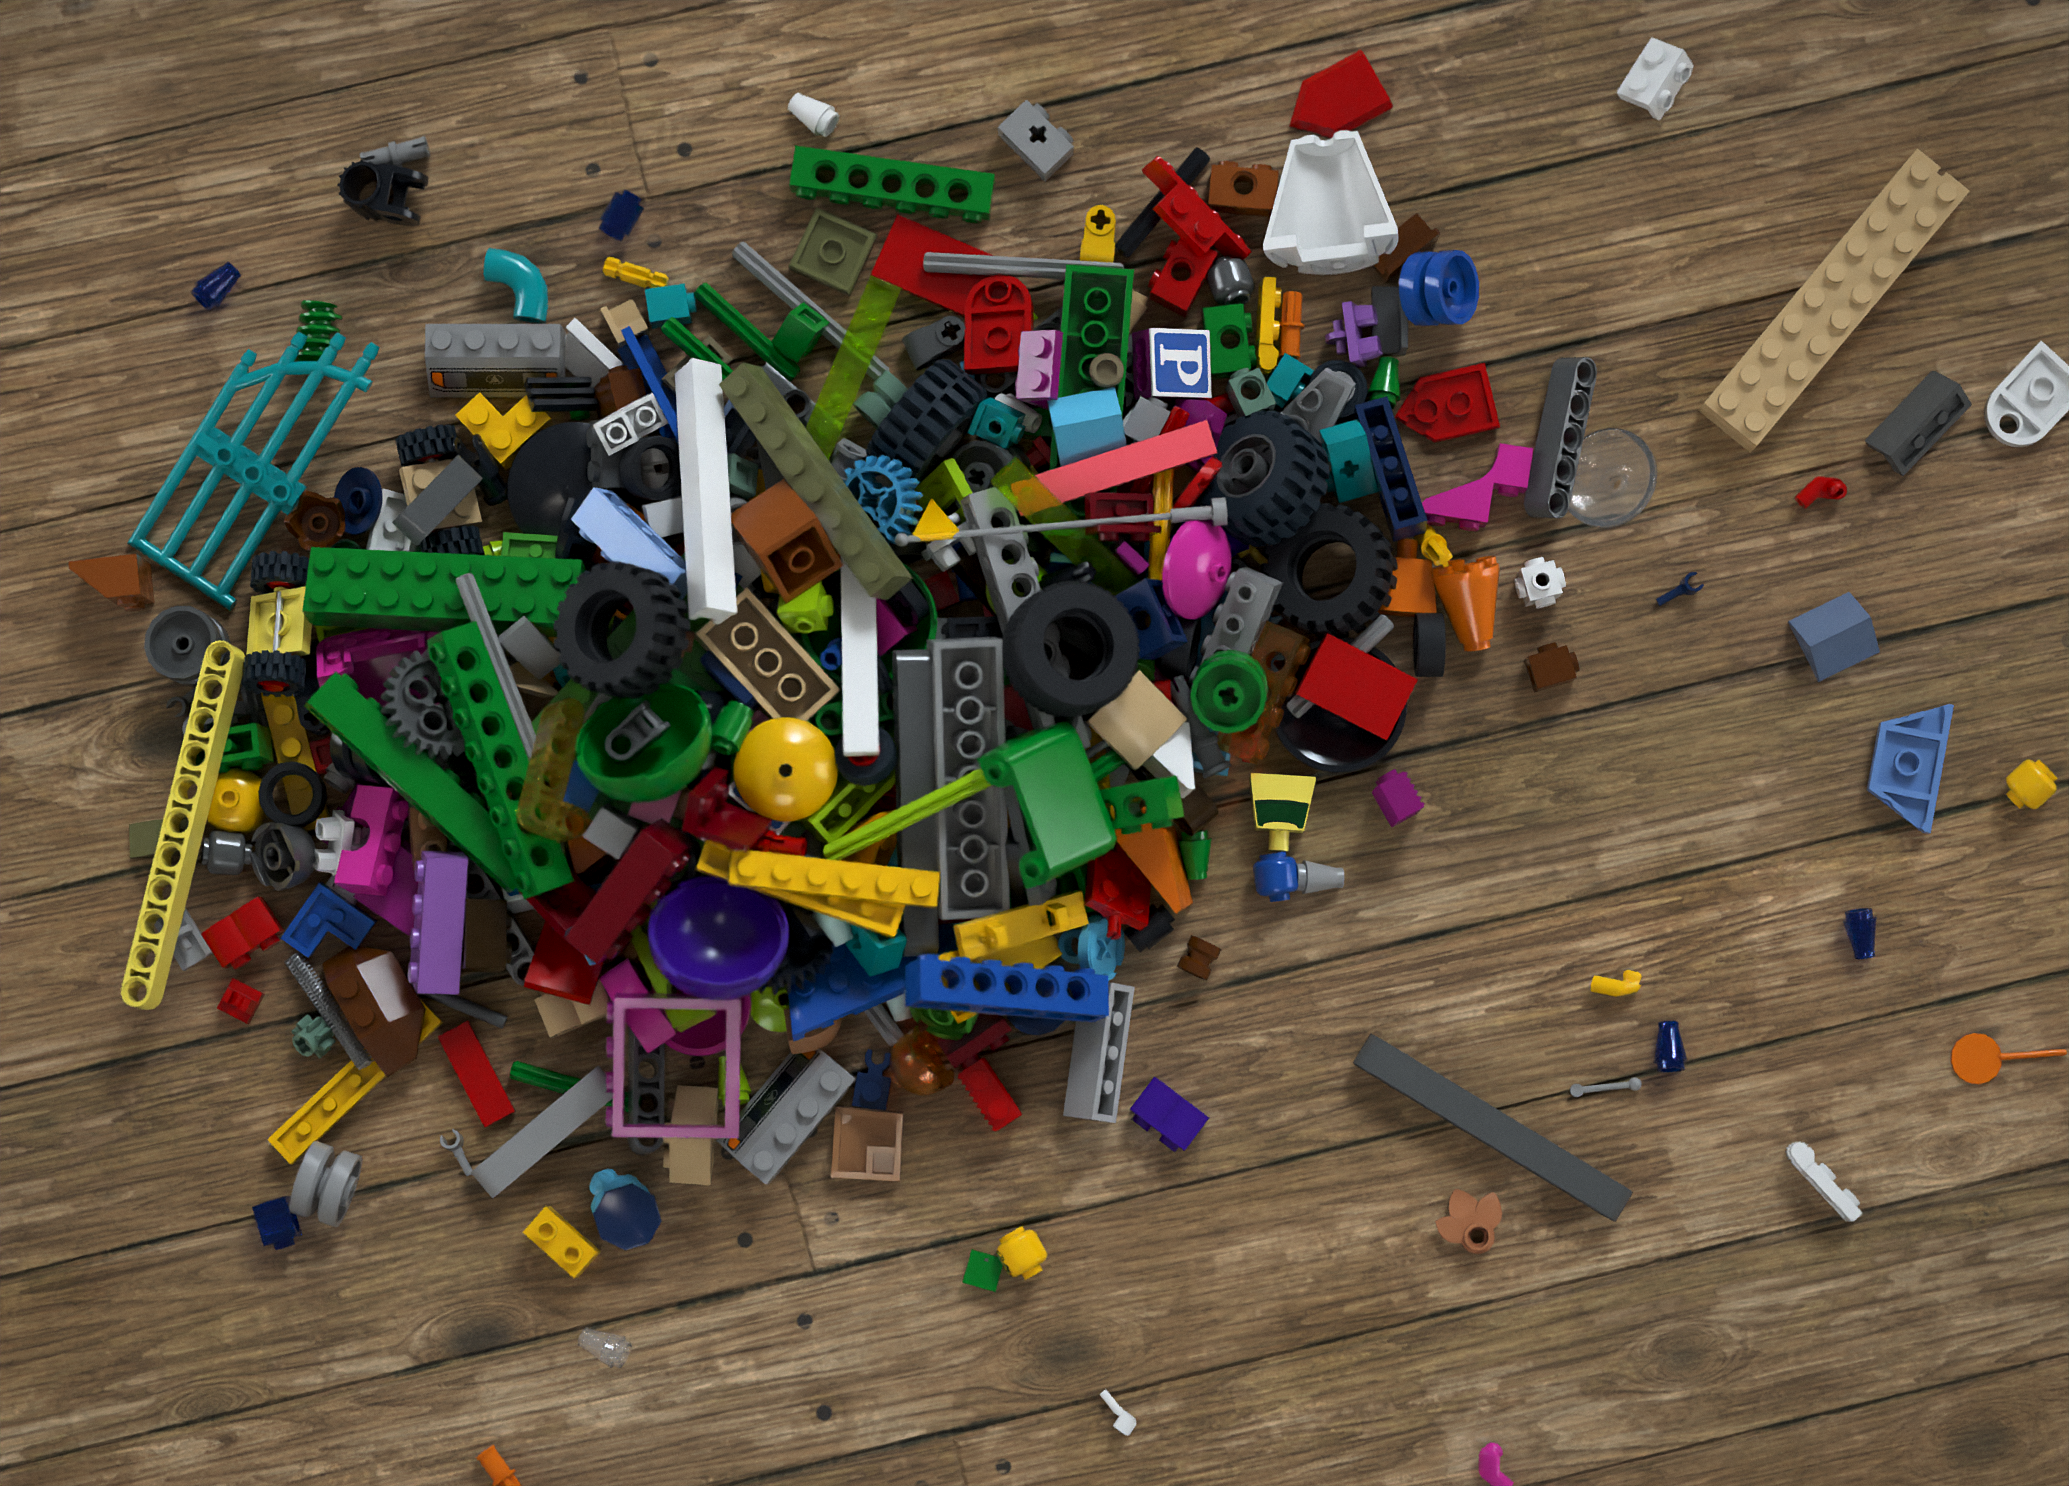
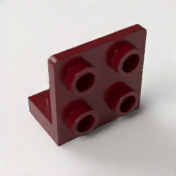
(715, 820)

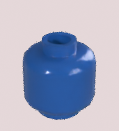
(1275, 876)

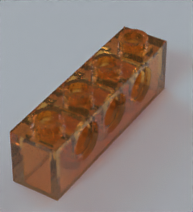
(1272, 642)

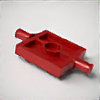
(1118, 891)

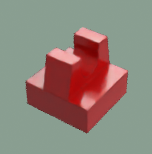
(240, 1001)

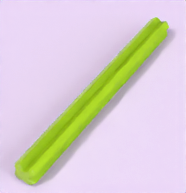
(906, 816)

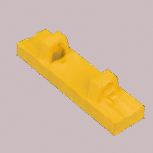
(1020, 925)

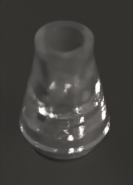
(605, 1346)

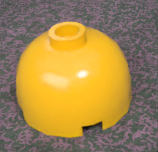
(236, 802)

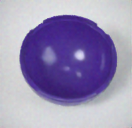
(717, 938)

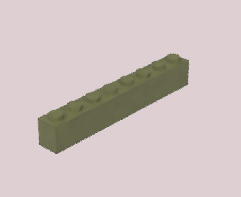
(815, 481)

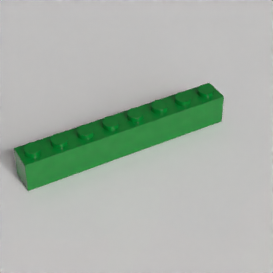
(413, 776)

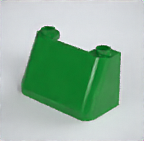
(1055, 797)

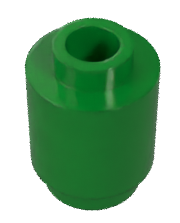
(731, 727)

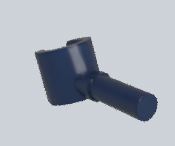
(1679, 590)

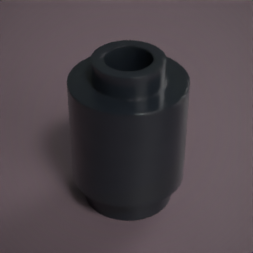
(1154, 932)

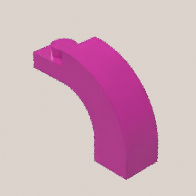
(648, 1025)

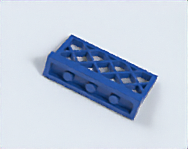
(642, 355)

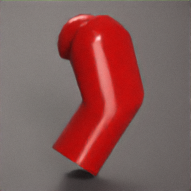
(1821, 488)

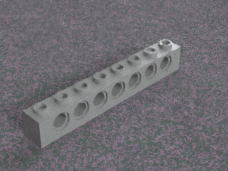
(999, 577)

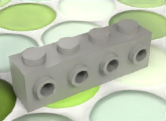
(1242, 615)
(1099, 1060)

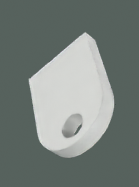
(2031, 395)

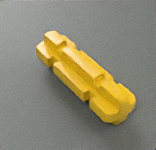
(634, 274)

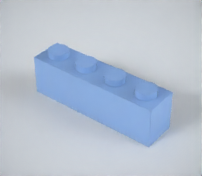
(626, 537)

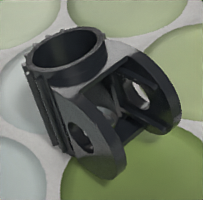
(377, 206)

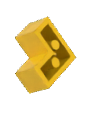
(504, 433)

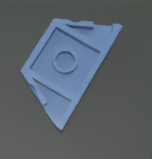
(1910, 764)

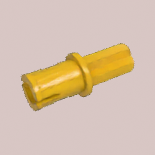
(1434, 547)

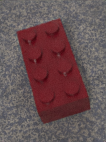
(630, 891)

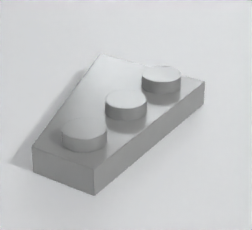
(1320, 402)

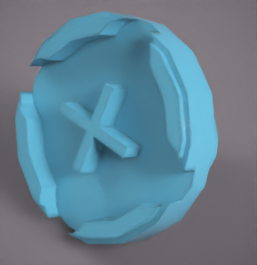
(1094, 947)

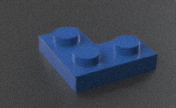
(326, 912)

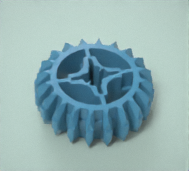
(863, 484)

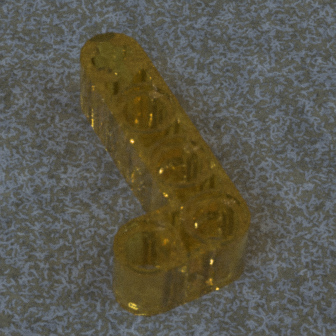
(560, 724)

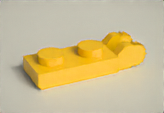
(1266, 327)

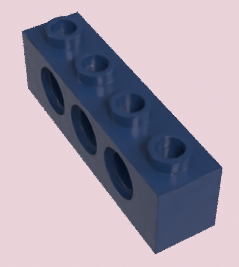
(1391, 470)

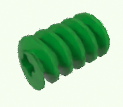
(317, 327)

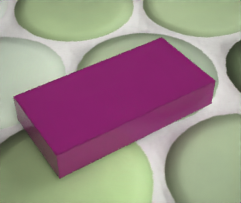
(1131, 559)

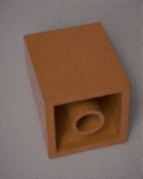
(785, 540)

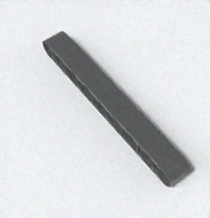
(912, 781)
(1492, 1127)

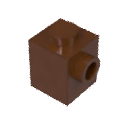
(1551, 667)

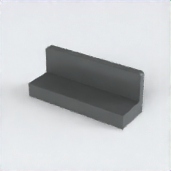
(1919, 421)

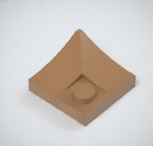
(867, 1144)

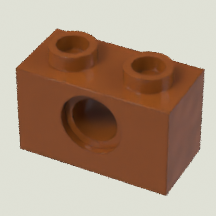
(1224, 197)

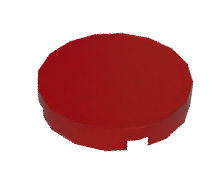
(1199, 484)

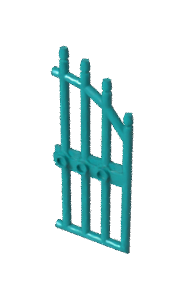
(245, 466)

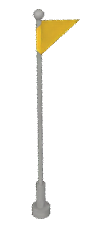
(937, 526)

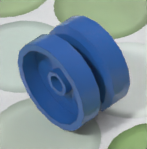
(1439, 288)

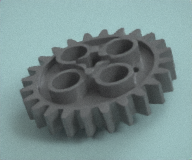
(410, 712)

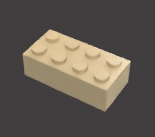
(768, 661)

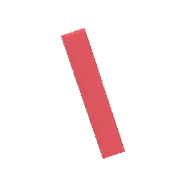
(1130, 462)

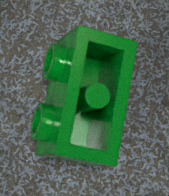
(246, 747)

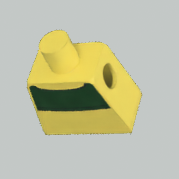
(1280, 806)

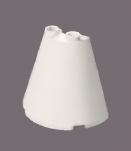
(1329, 208)

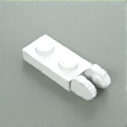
(1822, 1180)

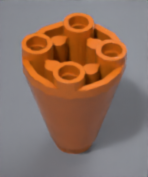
(1469, 599)

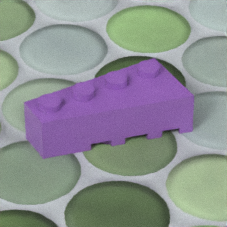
(438, 922)

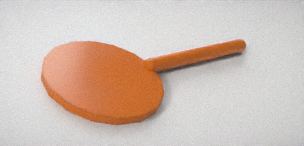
(1979, 1058)

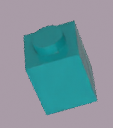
(670, 302)

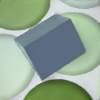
(1835, 636)

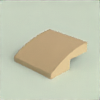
(1137, 721)

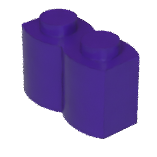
(1168, 1114)

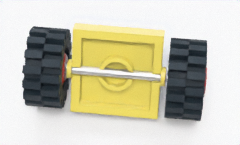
(277, 625)

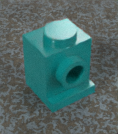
(1286, 380)
(1008, 417)

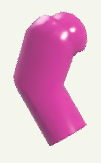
(1490, 1465)

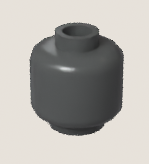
(1230, 281)
(225, 852)

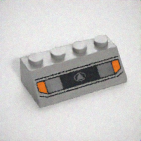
(491, 358)
(787, 1112)

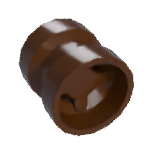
(1199, 957)

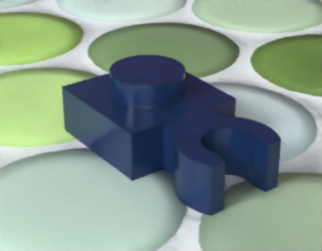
(871, 1087)

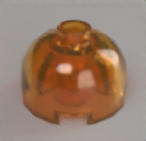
(918, 1064)

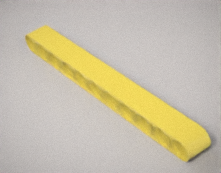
(189, 841)

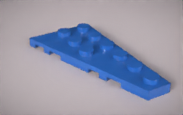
(849, 988)

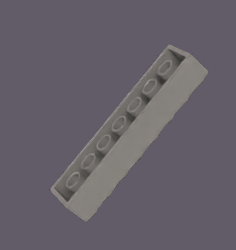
(966, 726)

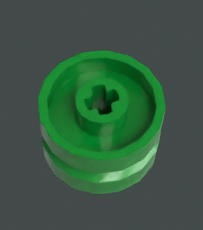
(1225, 711)

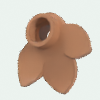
(1470, 1215)

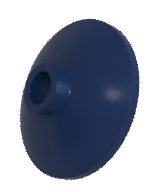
(361, 499)

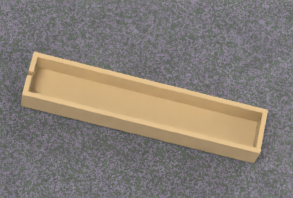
(1833, 301)

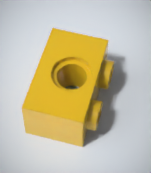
(561, 1241)

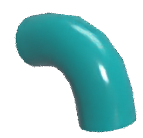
(523, 279)

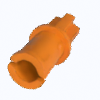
(1291, 324)
(497, 1468)

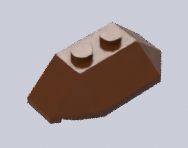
(377, 1004)

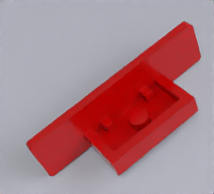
(1190, 215)

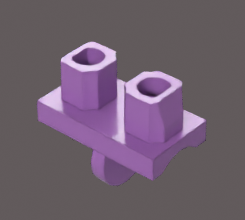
(1355, 319)

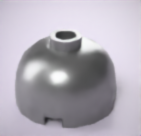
(282, 855)

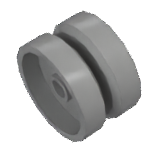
(325, 1184)

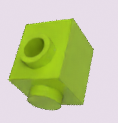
(806, 611)

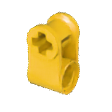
(1098, 244)

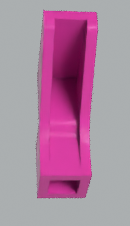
(1471, 502)

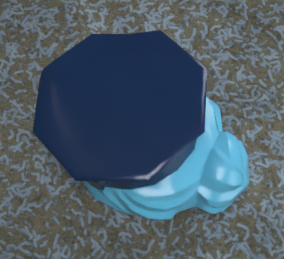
(623, 1209)

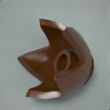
(311, 507)

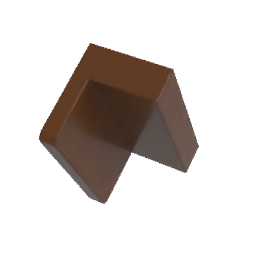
(1412, 238)

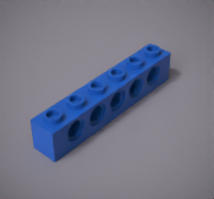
(926, 990)

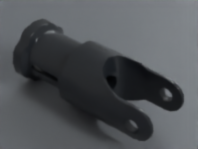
(485, 465)

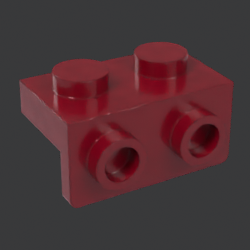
(1120, 505)
(563, 904)
(987, 1032)

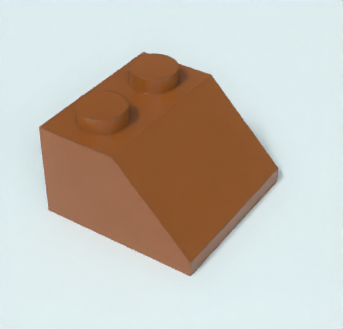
(120, 579)

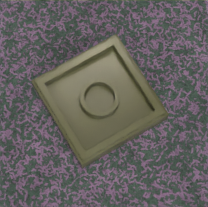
(833, 251)

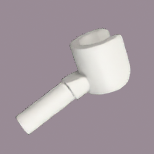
(1125, 1421)

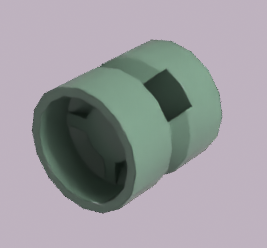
(877, 404)

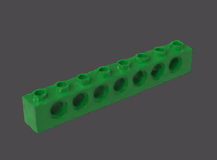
(505, 743)

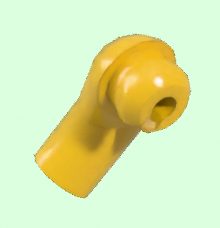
(1617, 987)

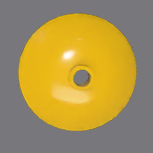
(792, 743)

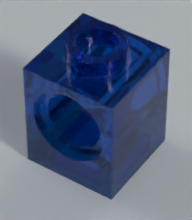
(277, 1223)

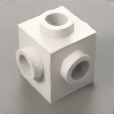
(1532, 592)

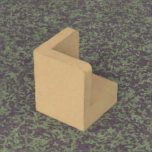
(622, 317)

